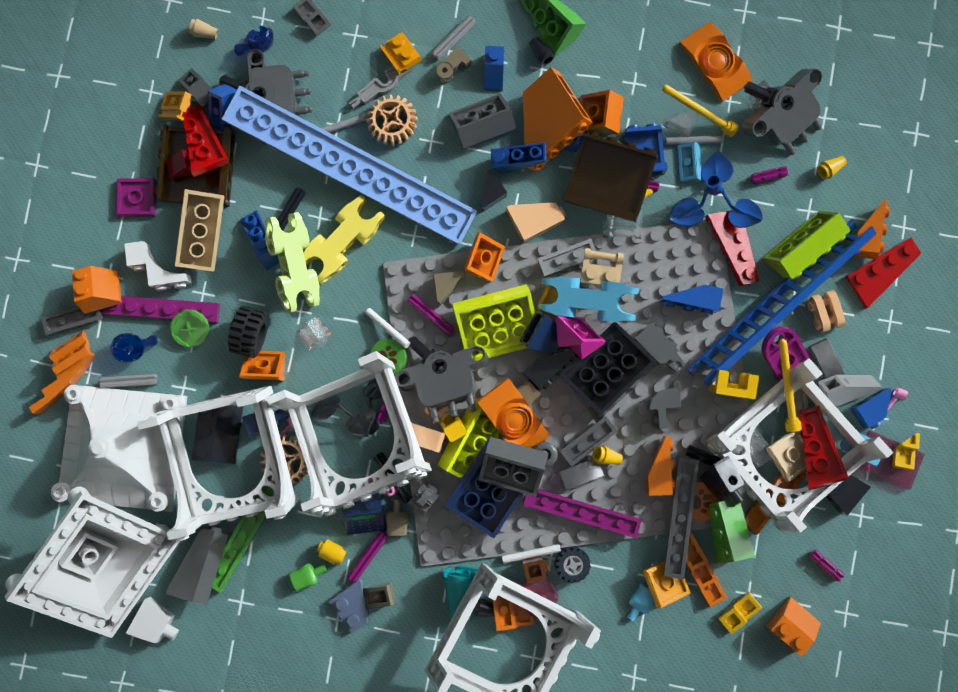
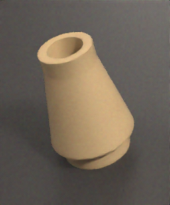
(202, 30)

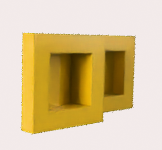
(740, 612)

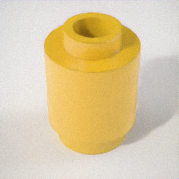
(331, 552)

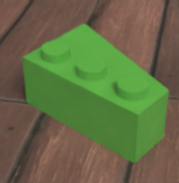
(729, 533)

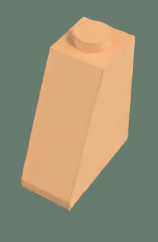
(535, 219)
(429, 438)

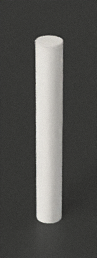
(388, 328)
(531, 553)

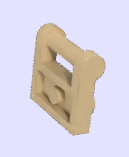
(594, 274)

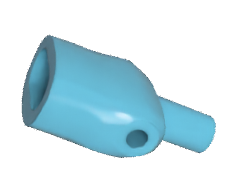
(640, 601)

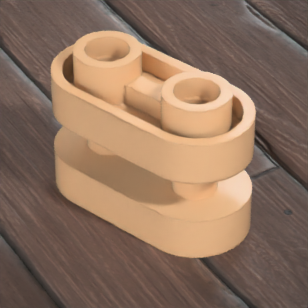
(817, 307)

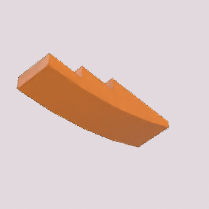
(56, 390)
(755, 518)
(703, 574)

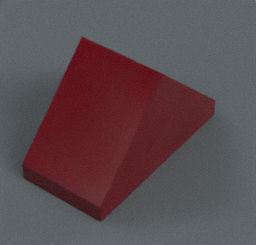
(179, 164)

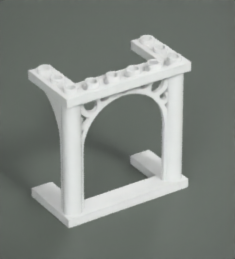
(323, 495)
(190, 511)
(790, 516)
(574, 625)

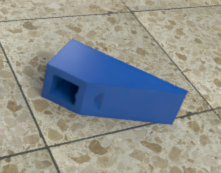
(517, 157)
(255, 230)
(701, 298)

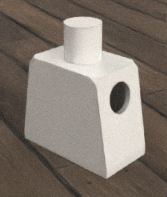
(153, 622)

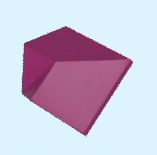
(577, 335)

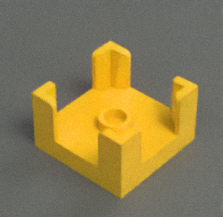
(745, 388)

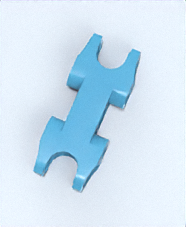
(604, 300)

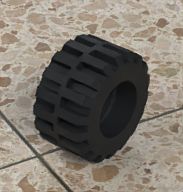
(248, 331)

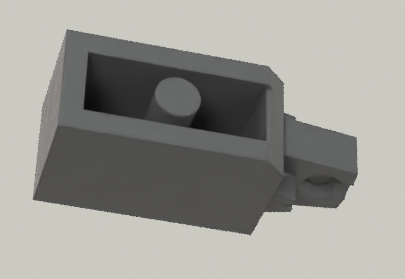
(660, 347)
(424, 498)

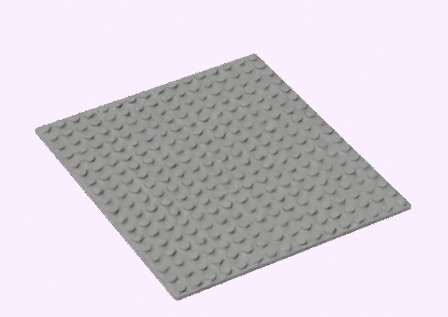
(659, 264)

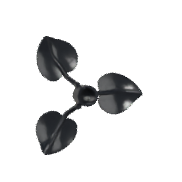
(360, 424)

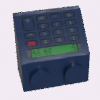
(365, 516)

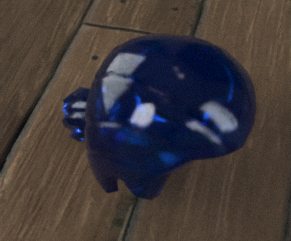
(258, 40)
(130, 347)

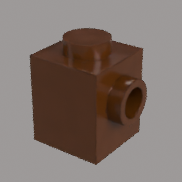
(535, 569)

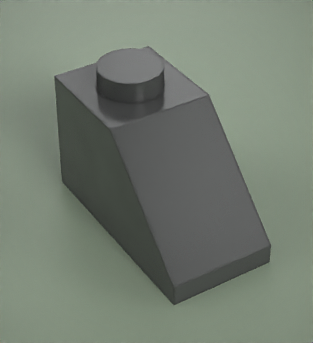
(196, 86)

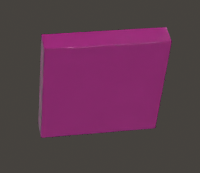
(136, 197)

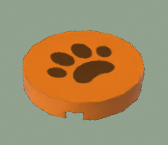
(702, 499)

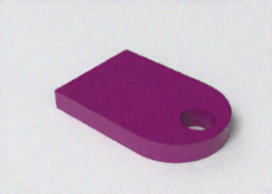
(772, 352)

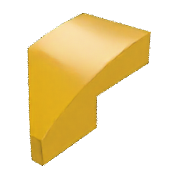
(905, 453)

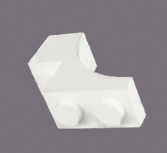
(140, 258)

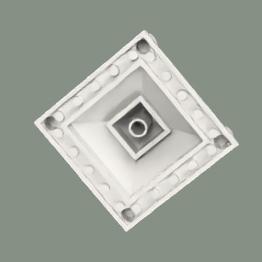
(111, 454)
(92, 565)

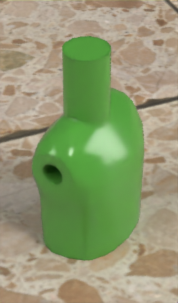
(306, 576)

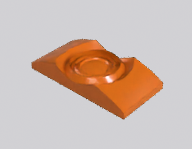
(716, 61)
(512, 415)

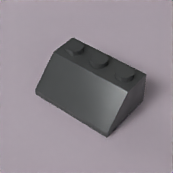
(482, 120)
(513, 466)

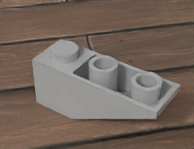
(846, 388)

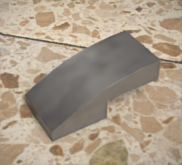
(311, 16)
(826, 358)
(580, 474)

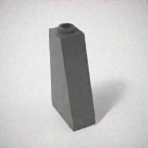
(198, 569)

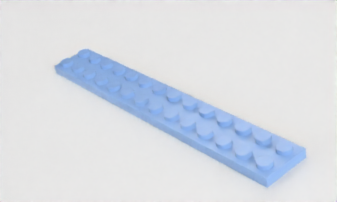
(349, 165)

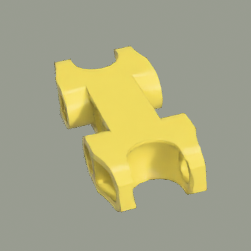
(351, 228)

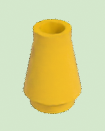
(829, 168)
(606, 456)

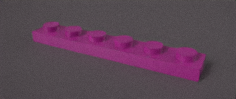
(161, 308)
(584, 513)

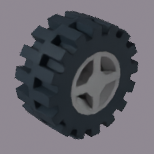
(574, 571)

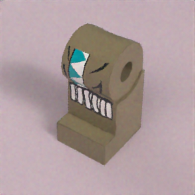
(451, 64)

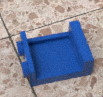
(648, 137)

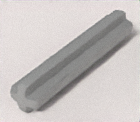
(453, 37)
(124, 381)

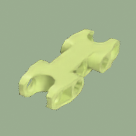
(289, 249)

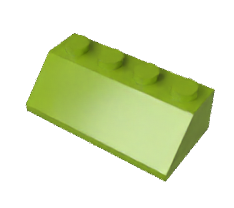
(807, 244)

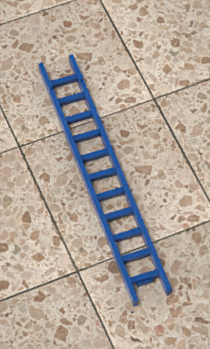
(775, 318)

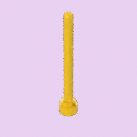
(728, 127)
(792, 423)

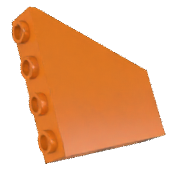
(552, 114)

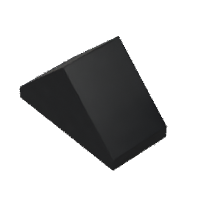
(493, 191)

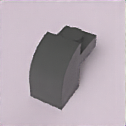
(660, 402)

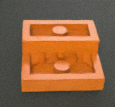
(69, 352)
(509, 615)

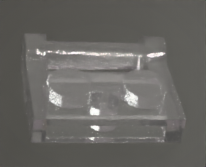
(609, 220)

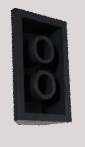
(218, 434)

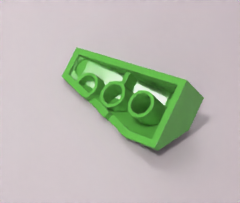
(555, 22)

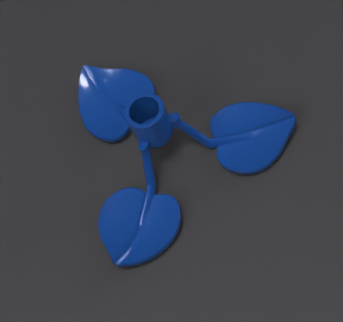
(714, 172)

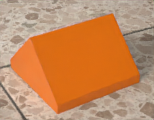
(484, 257)
(264, 367)

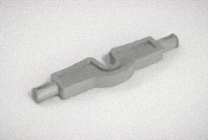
(376, 87)

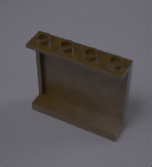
(610, 176)
(214, 181)

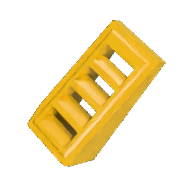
(452, 427)

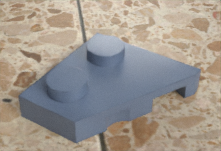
(351, 606)

